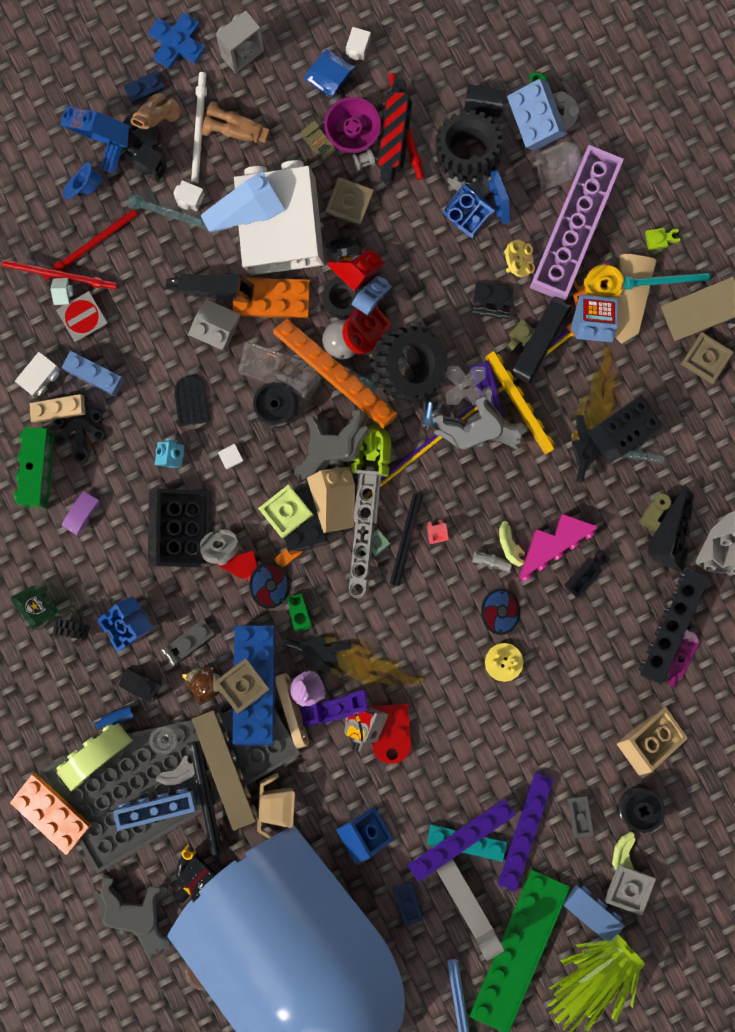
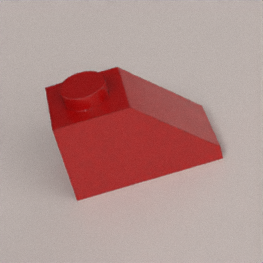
(241, 565)

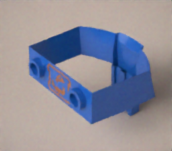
(99, 128)

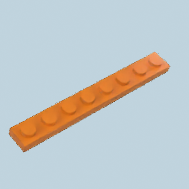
(335, 373)

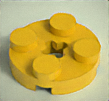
(604, 272)

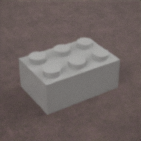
(240, 41)

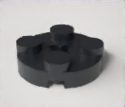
(343, 247)

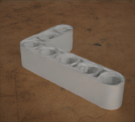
(470, 910)

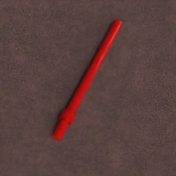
(415, 160)
(92, 243)
(97, 282)

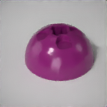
(352, 115)

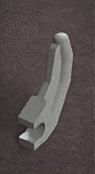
(179, 775)

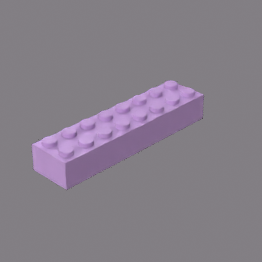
(576, 223)

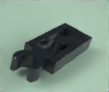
(586, 573)

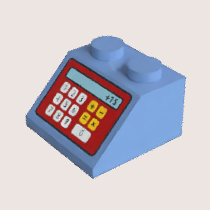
(595, 318)

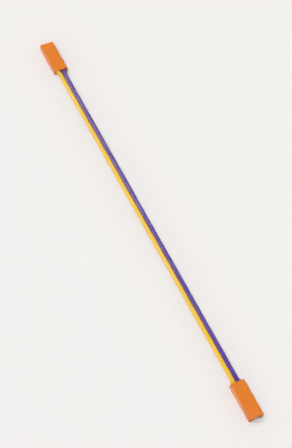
(285, 557)

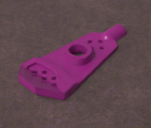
(687, 651)

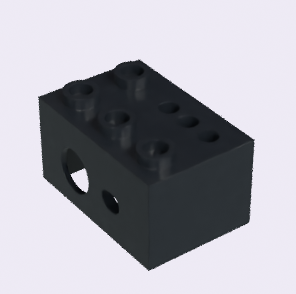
(625, 429)

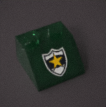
(35, 607)

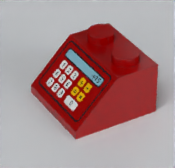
(357, 269)

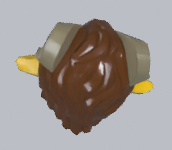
(202, 683)

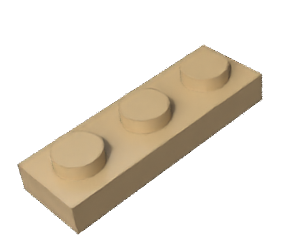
(57, 408)

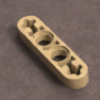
(291, 711)

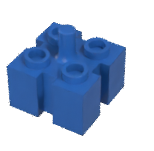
(125, 623)

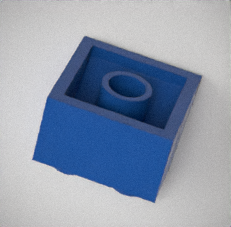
(364, 835)

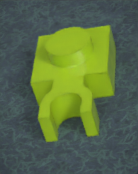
(658, 238)

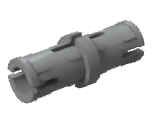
(491, 561)

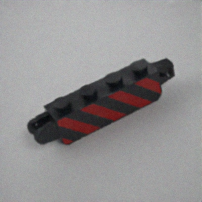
(394, 132)

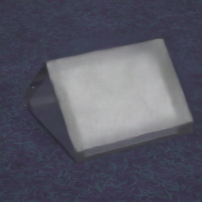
(259, 362)

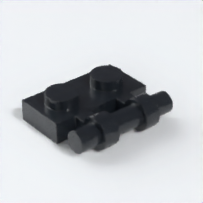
(492, 295)

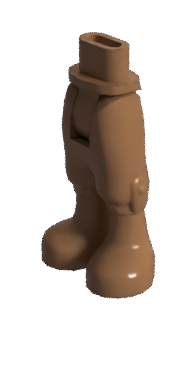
(155, 111)
(237, 126)

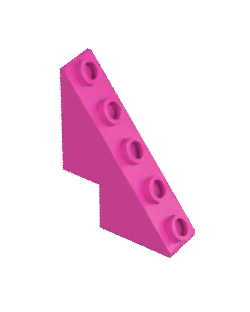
(548, 546)

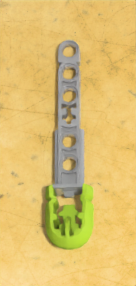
(368, 479)

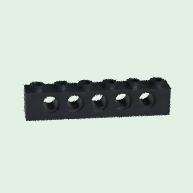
(688, 579)

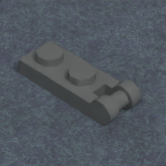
(188, 642)

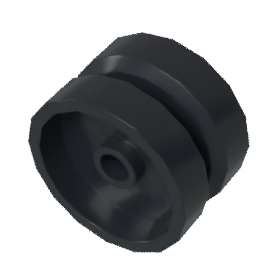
(267, 397)
(652, 813)

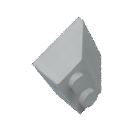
(214, 324)

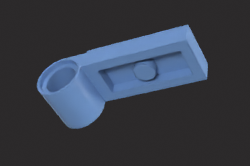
(371, 294)

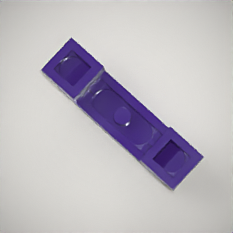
(335, 710)

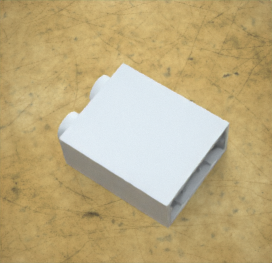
(293, 236)

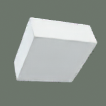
(230, 456)

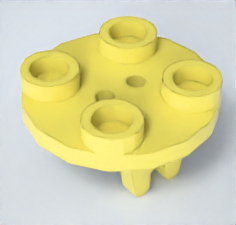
(519, 258)
(512, 665)

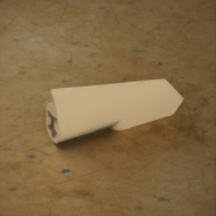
(632, 302)

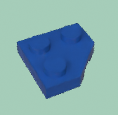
(500, 196)

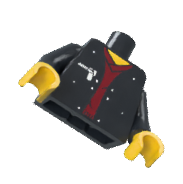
(192, 875)

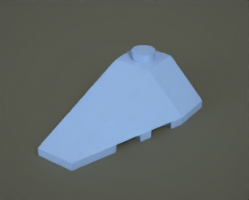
(247, 203)

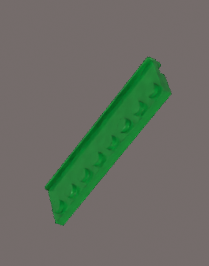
(523, 946)

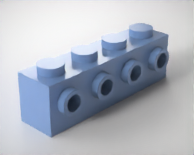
(155, 810)

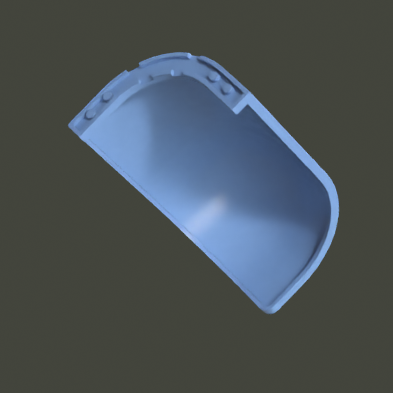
(289, 946)

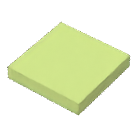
(285, 511)

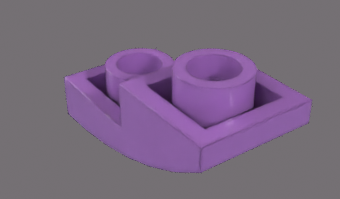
(80, 512)

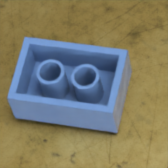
(536, 115)

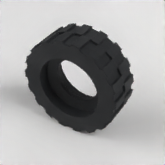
(328, 302)

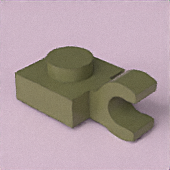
(520, 335)

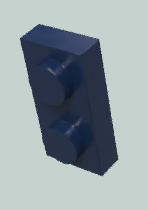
(144, 87)
(407, 903)

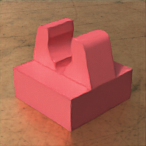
(437, 533)

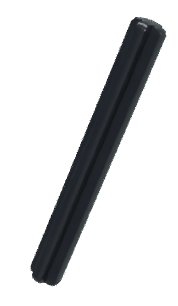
(406, 539)

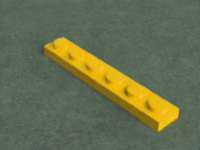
(516, 396)

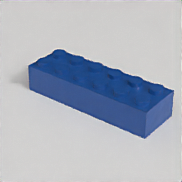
(256, 723)

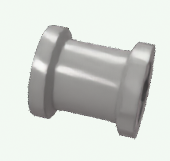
(363, 160)

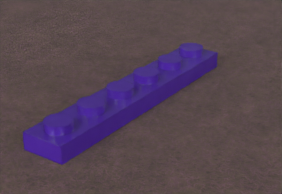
(525, 831)
(461, 839)

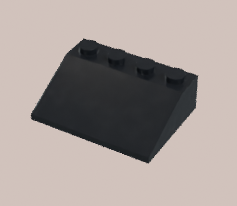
(177, 526)

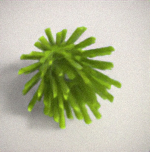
(597, 981)

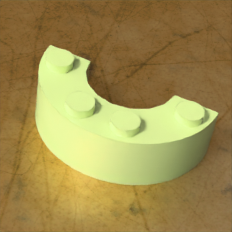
(93, 755)

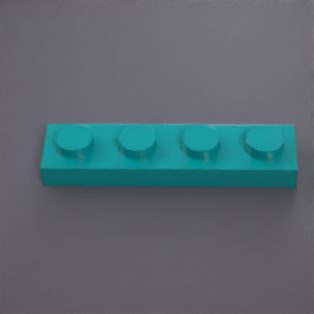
(485, 848)

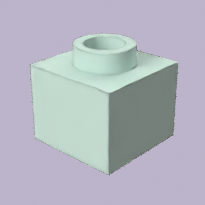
(61, 291)

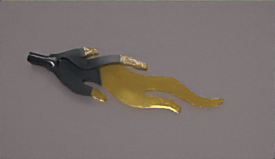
(598, 410)
(347, 660)

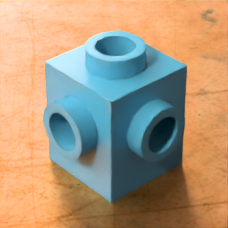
(169, 454)

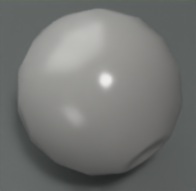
(334, 342)

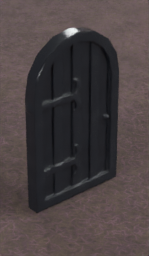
(190, 401)

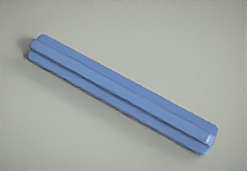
(458, 996)

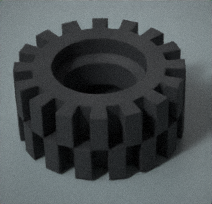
(71, 629)

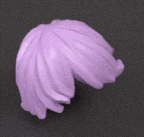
(307, 688)

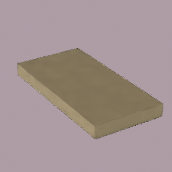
(701, 309)

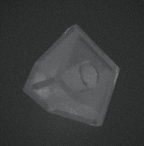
(557, 164)

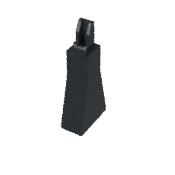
(217, 286)

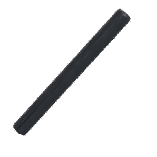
(205, 798)

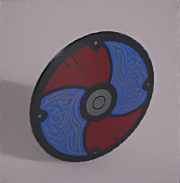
(269, 585)
(500, 611)

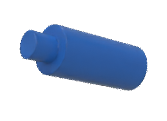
(119, 716)

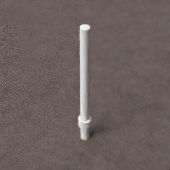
(201, 93)

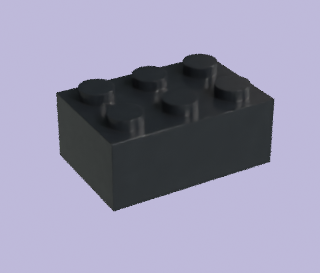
(310, 533)

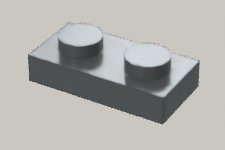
(580, 816)

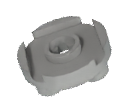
(569, 106)
(223, 554)

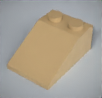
(334, 498)
(652, 741)

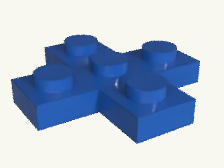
(176, 41)

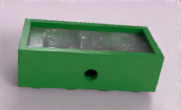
(35, 468)

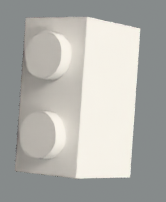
(38, 375)

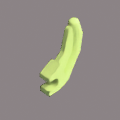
(510, 549)
(622, 850)

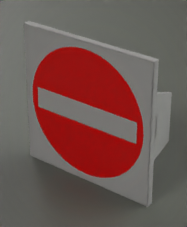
(81, 316)

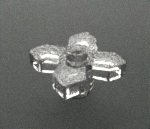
(457, 376)

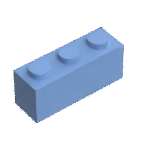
(93, 374)
(593, 913)

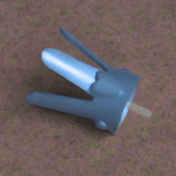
(428, 420)

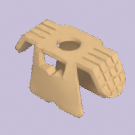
(275, 806)

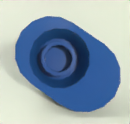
(83, 182)

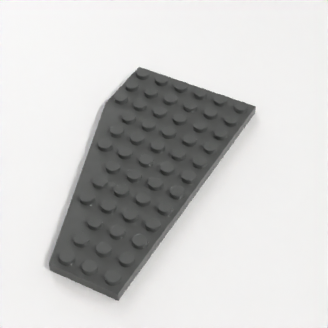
(133, 777)

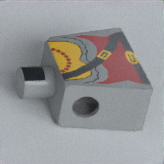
(365, 727)

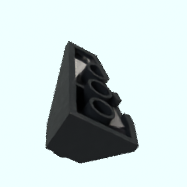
(669, 539)

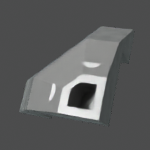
(719, 548)

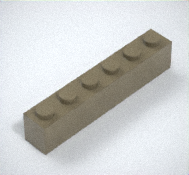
(224, 769)

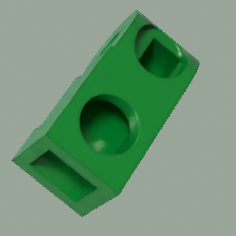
(298, 612)

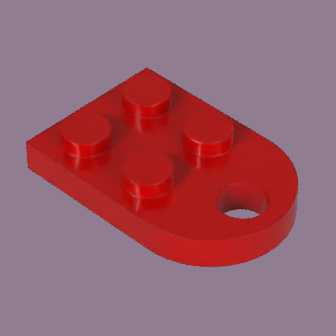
(366, 329)
(394, 733)

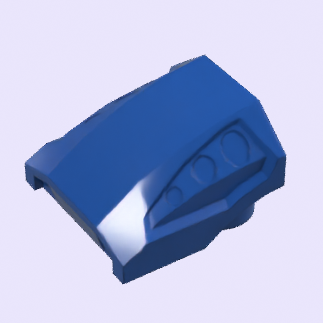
(329, 73)
(468, 210)

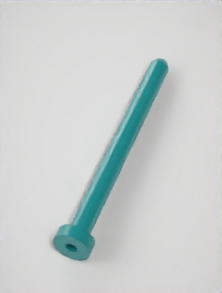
(629, 282)

